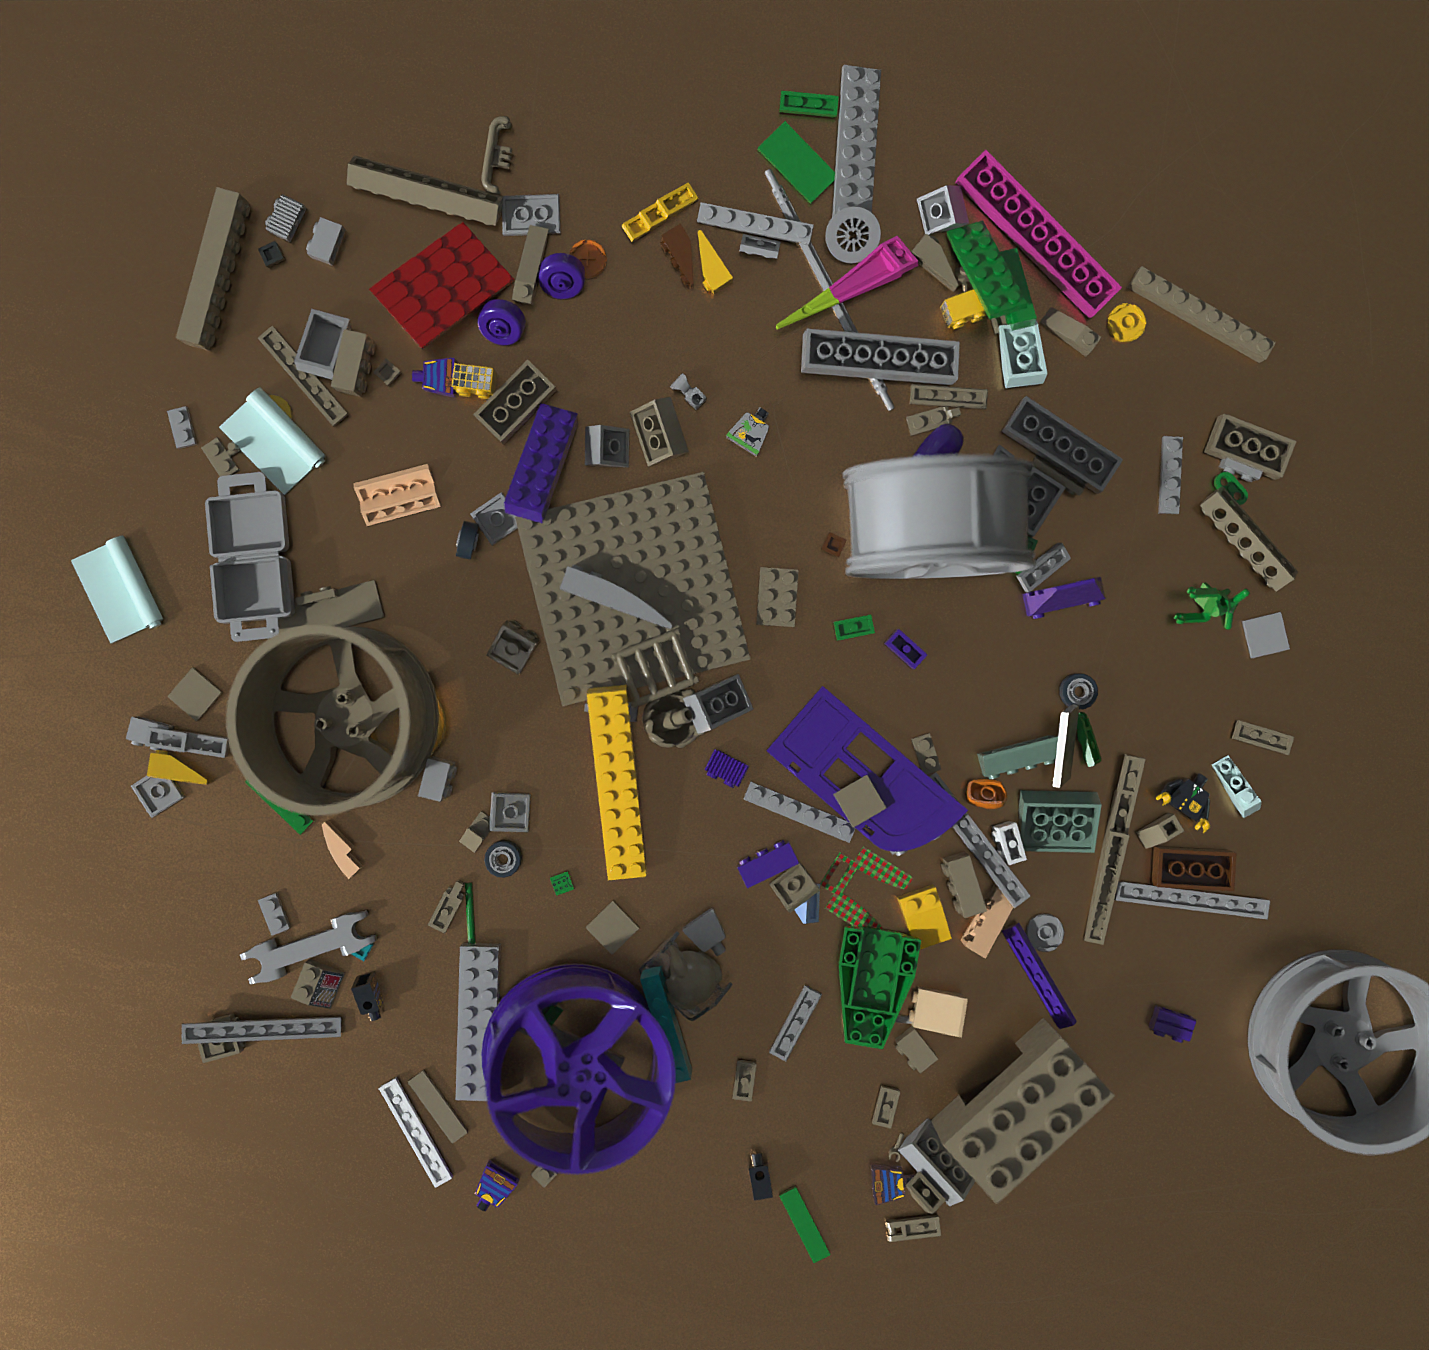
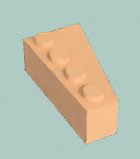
(988, 925)

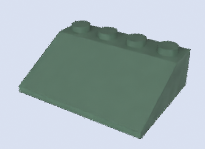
(1059, 821)

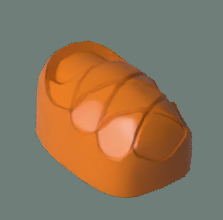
(986, 793)

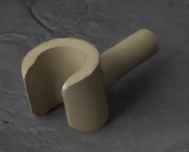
(894, 1150)

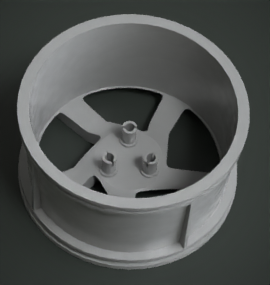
(939, 517)
(1343, 1046)

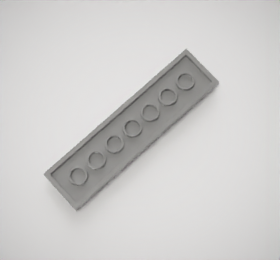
(856, 139)

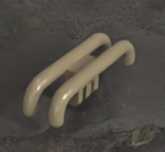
(495, 154)

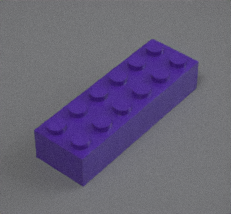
(541, 463)

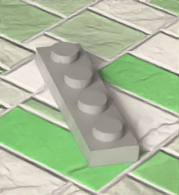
(1170, 475)

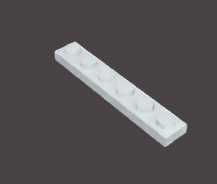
(415, 1132)

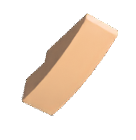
(340, 850)

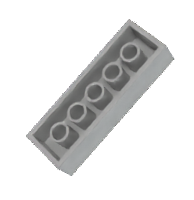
(1062, 445)

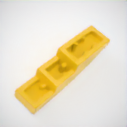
(660, 212)

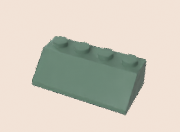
(1018, 755)

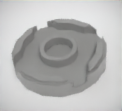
(1045, 932)

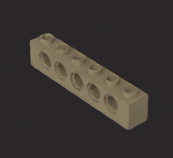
(1248, 528)

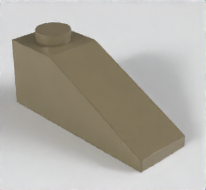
(932, 258)
(1070, 331)

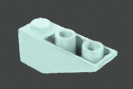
(1237, 787)

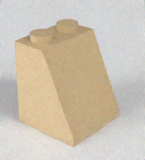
(938, 1011)

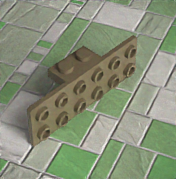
(335, 607)

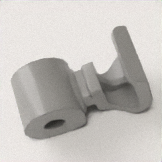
(692, 395)

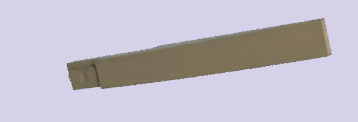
(1113, 849)

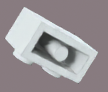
(1008, 842)

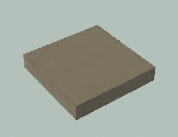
(195, 694)
(859, 801)
(794, 887)
(612, 927)

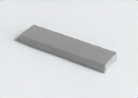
(795, 1023)

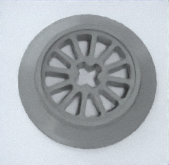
(870, 244)

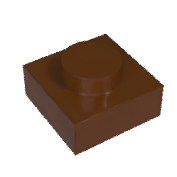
(834, 544)

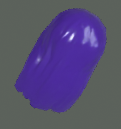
(943, 441)

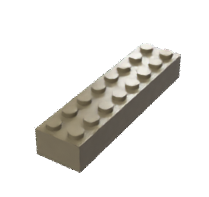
(213, 269)

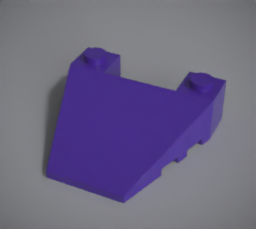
(1064, 596)

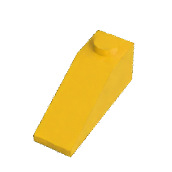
(713, 269)
(169, 768)

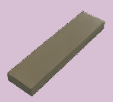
(948, 396)
(437, 1106)

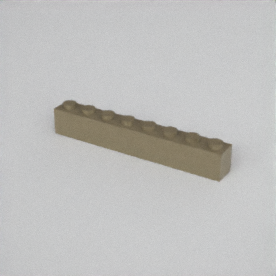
(424, 190)
(1201, 314)

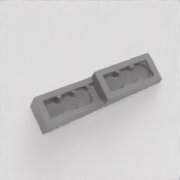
(187, 742)

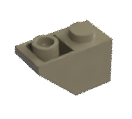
(1160, 831)

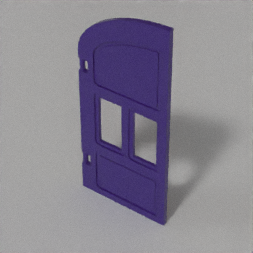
(914, 803)

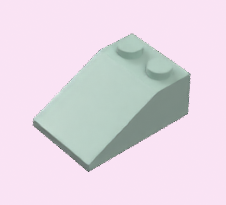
(1022, 356)

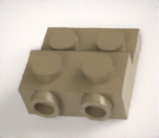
(513, 646)
(219, 1050)

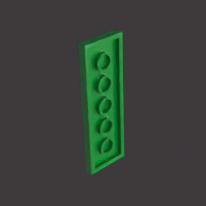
(986, 270)

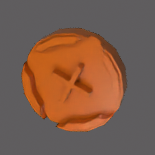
(591, 256)

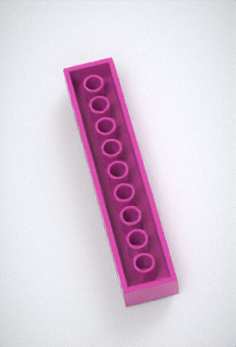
(1037, 234)

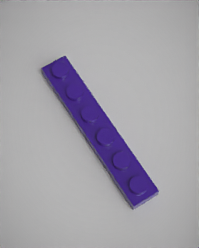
(1039, 976)

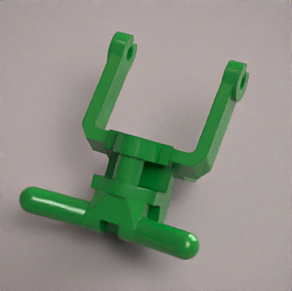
(1214, 604)

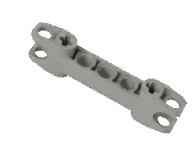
(340, 936)

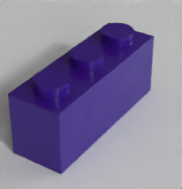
(767, 863)

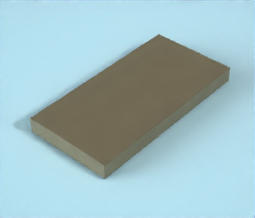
(1065, 745)

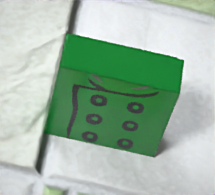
(562, 883)

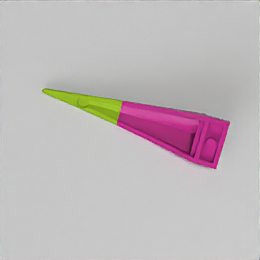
(878, 268)

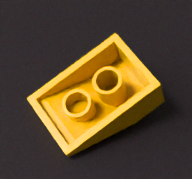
(925, 916)

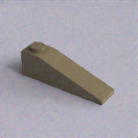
(528, 271)

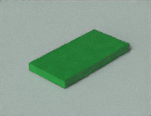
(797, 162)

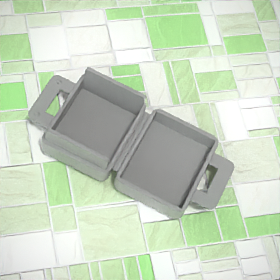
(247, 538)

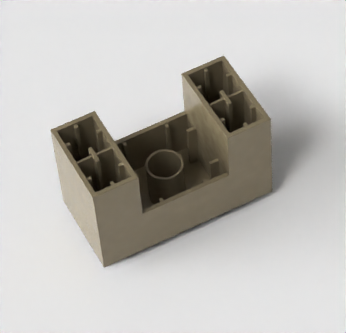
(1022, 1113)

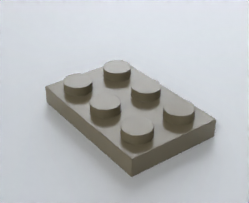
(777, 597)

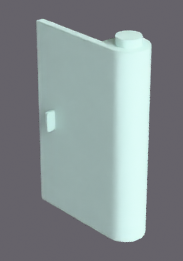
(272, 441)
(117, 590)

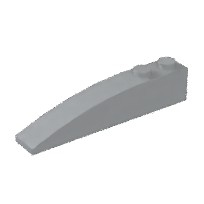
(603, 592)

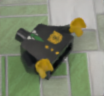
(1189, 799)

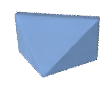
(809, 909)

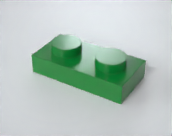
(854, 627)

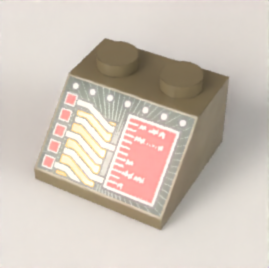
(317, 984)

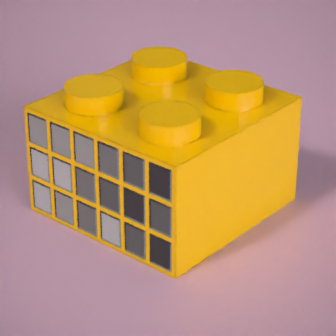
(962, 309)
(474, 380)

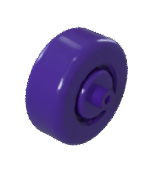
(561, 276)
(501, 322)

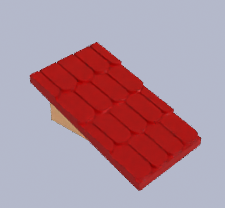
(441, 285)

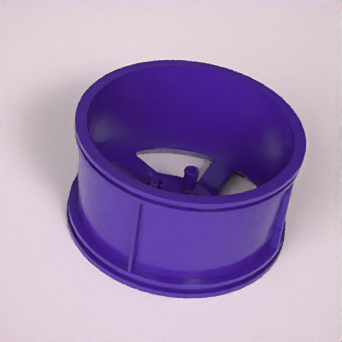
(577, 1072)

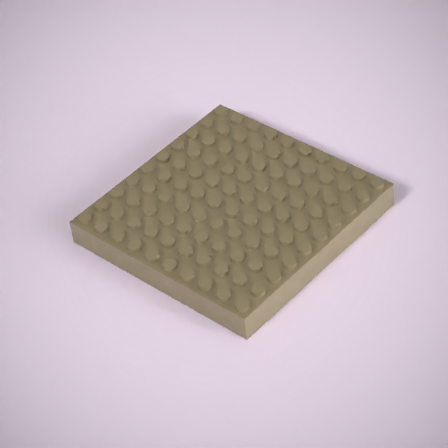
(656, 546)

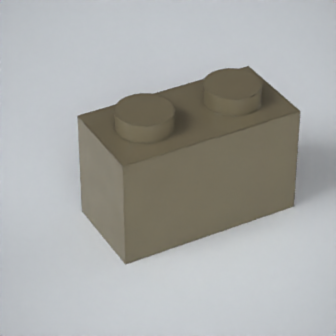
(916, 1049)

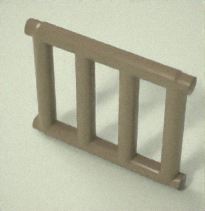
(656, 643)

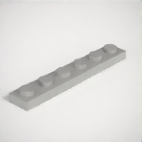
(755, 223)
(799, 811)

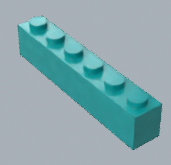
(663, 1011)

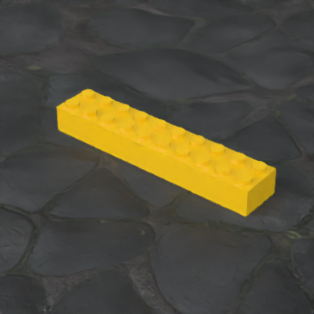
(617, 782)

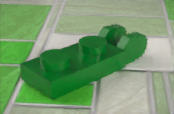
(1087, 740)

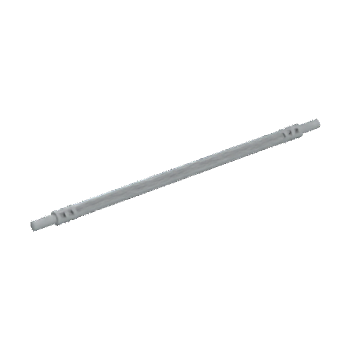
(823, 276)

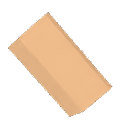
(397, 494)

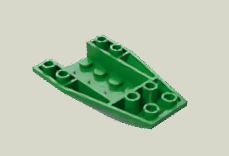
(874, 981)

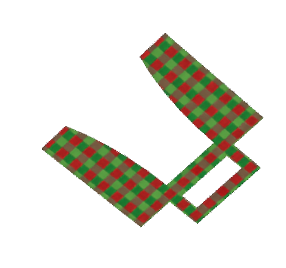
(871, 865)

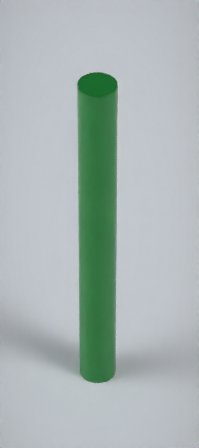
(470, 913)

